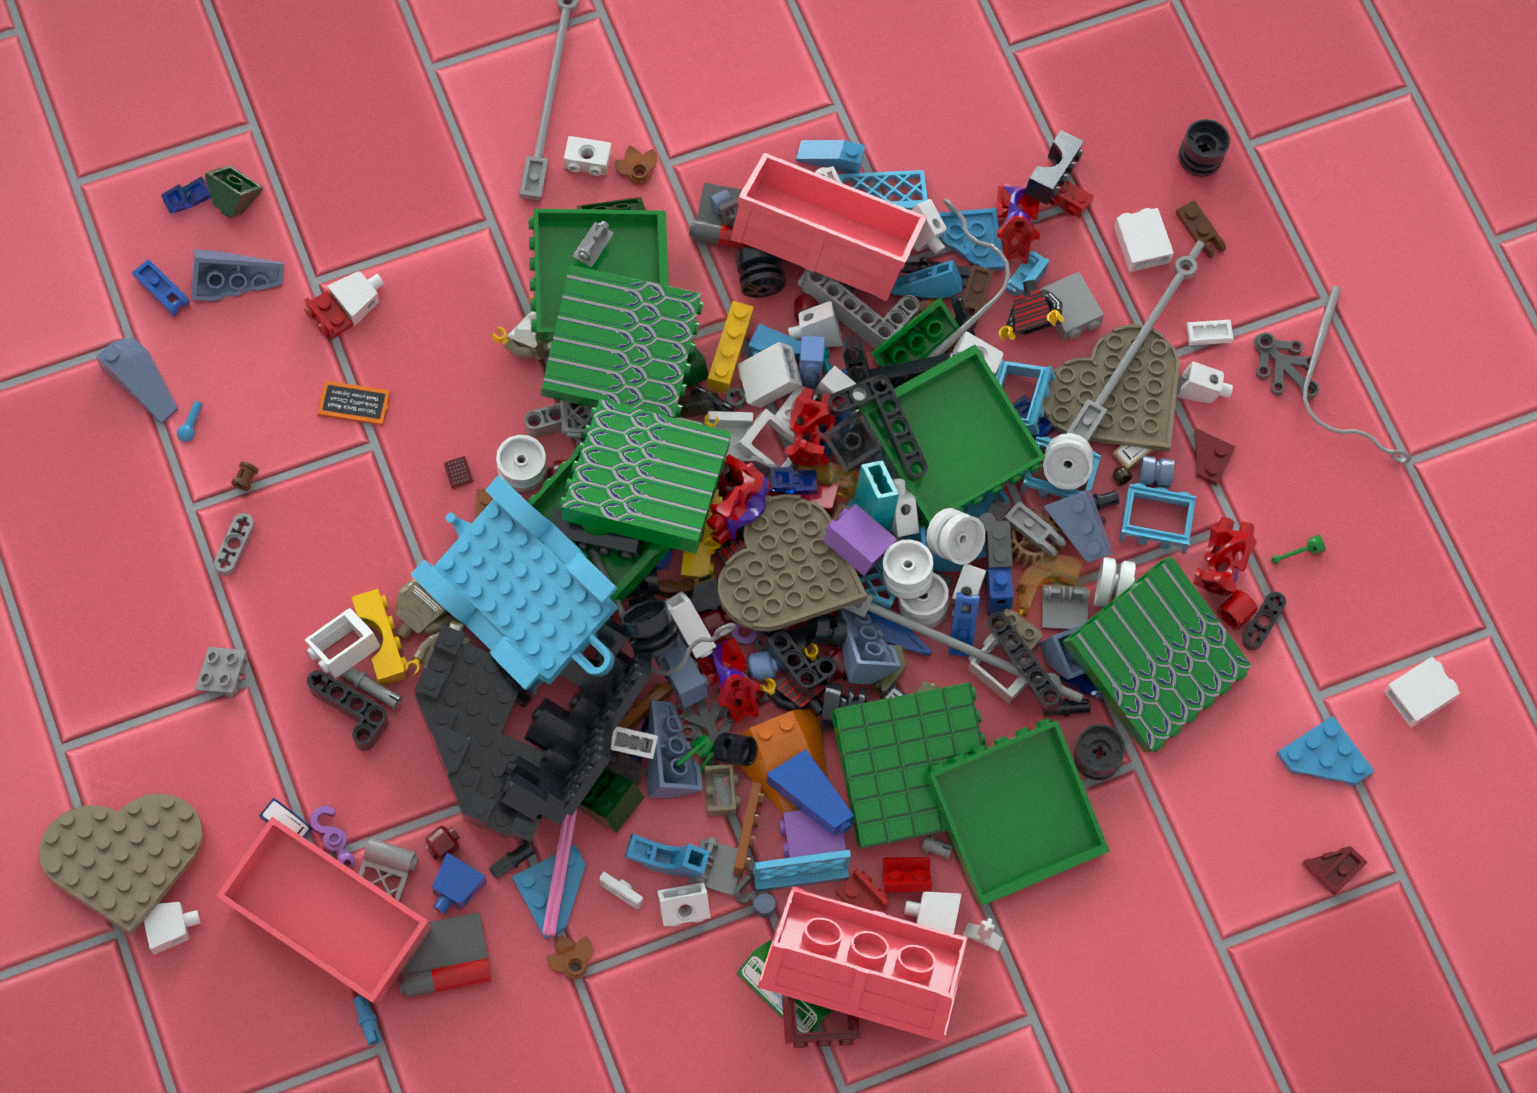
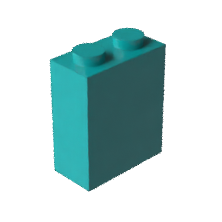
(877, 493)

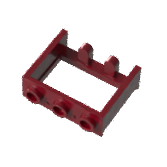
(822, 1039)

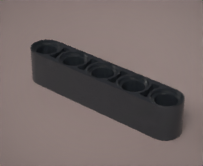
(1021, 651)

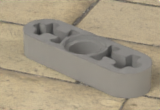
(235, 527)

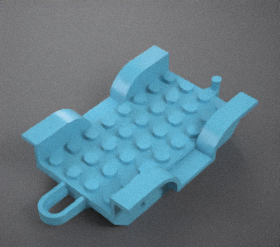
(522, 589)

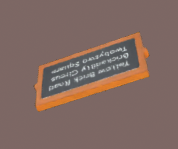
(354, 402)

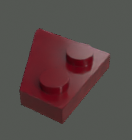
(1211, 456)
(1335, 868)

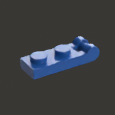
(160, 287)
(964, 621)

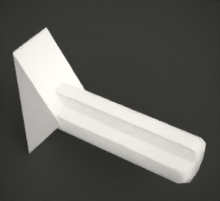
(984, 934)

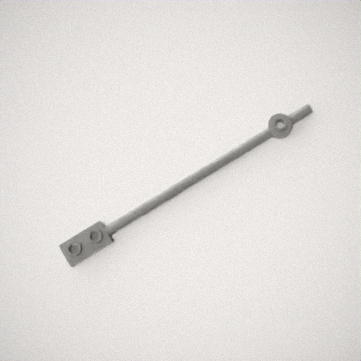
(536, 166)
(1093, 412)
(863, 607)

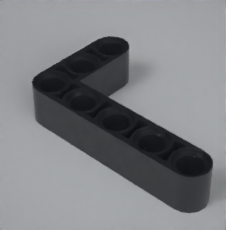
(895, 372)
(888, 419)

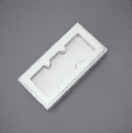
(1209, 332)
(621, 890)

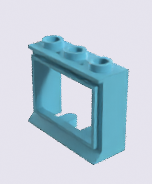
(1042, 389)
(1046, 487)
(1162, 495)

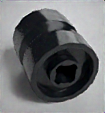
(650, 586)
(826, 630)
(735, 749)

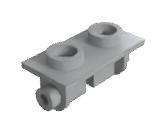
(593, 243)

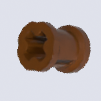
(244, 476)

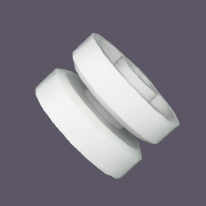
(522, 462)
(1057, 466)
(955, 536)
(908, 569)
(1111, 583)
(930, 607)

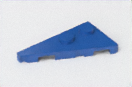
(897, 634)

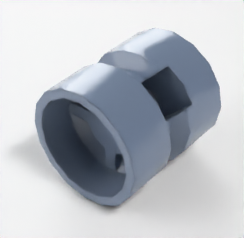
(1156, 471)

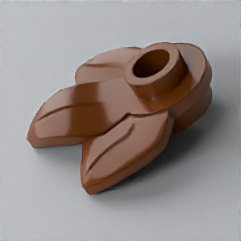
(636, 163)
(569, 954)

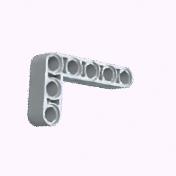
(859, 311)
(550, 426)

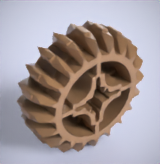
(1020, 549)

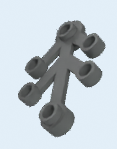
(1283, 363)
(705, 720)

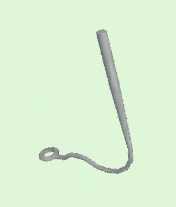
(946, 344)
(1316, 352)
(723, 630)

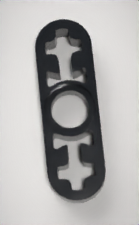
(1263, 611)

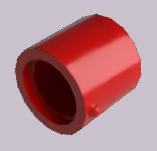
(1237, 609)

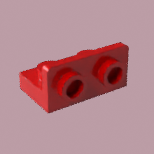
(1072, 199)
(328, 314)
(906, 874)
(861, 892)

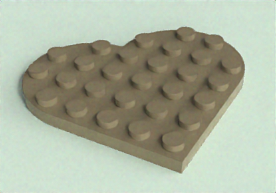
(1142, 400)
(786, 569)
(123, 858)

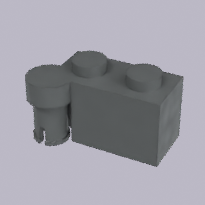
(997, 541)

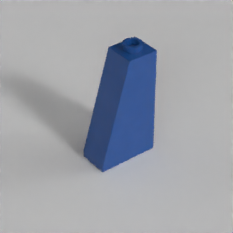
(811, 792)

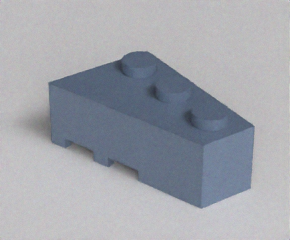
(1082, 525)
(688, 682)

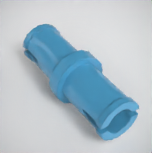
(367, 1020)

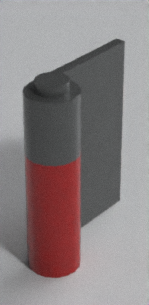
(709, 225)
(448, 958)

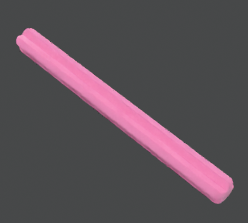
(559, 875)

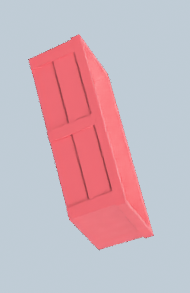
(825, 226)
(324, 911)
(865, 964)

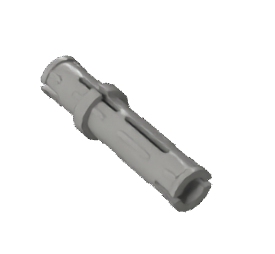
(362, 681)

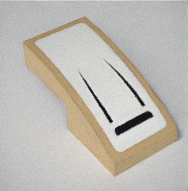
(1130, 456)

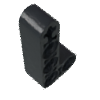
(804, 669)
(344, 705)

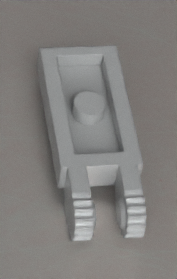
(1034, 528)

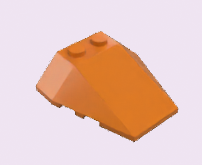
(780, 741)

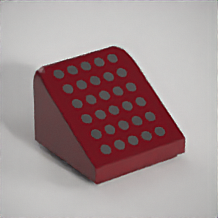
(458, 472)

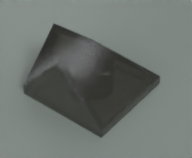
(853, 442)

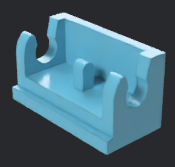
(1032, 270)

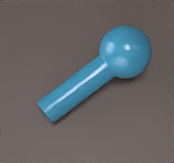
(186, 432)

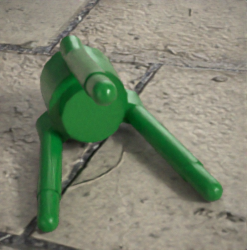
(701, 746)

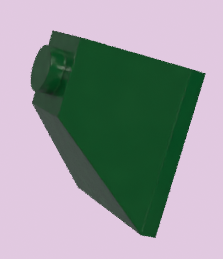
(231, 190)

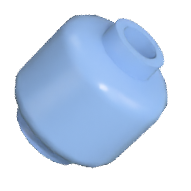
(762, 666)

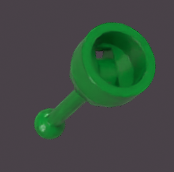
(1314, 545)

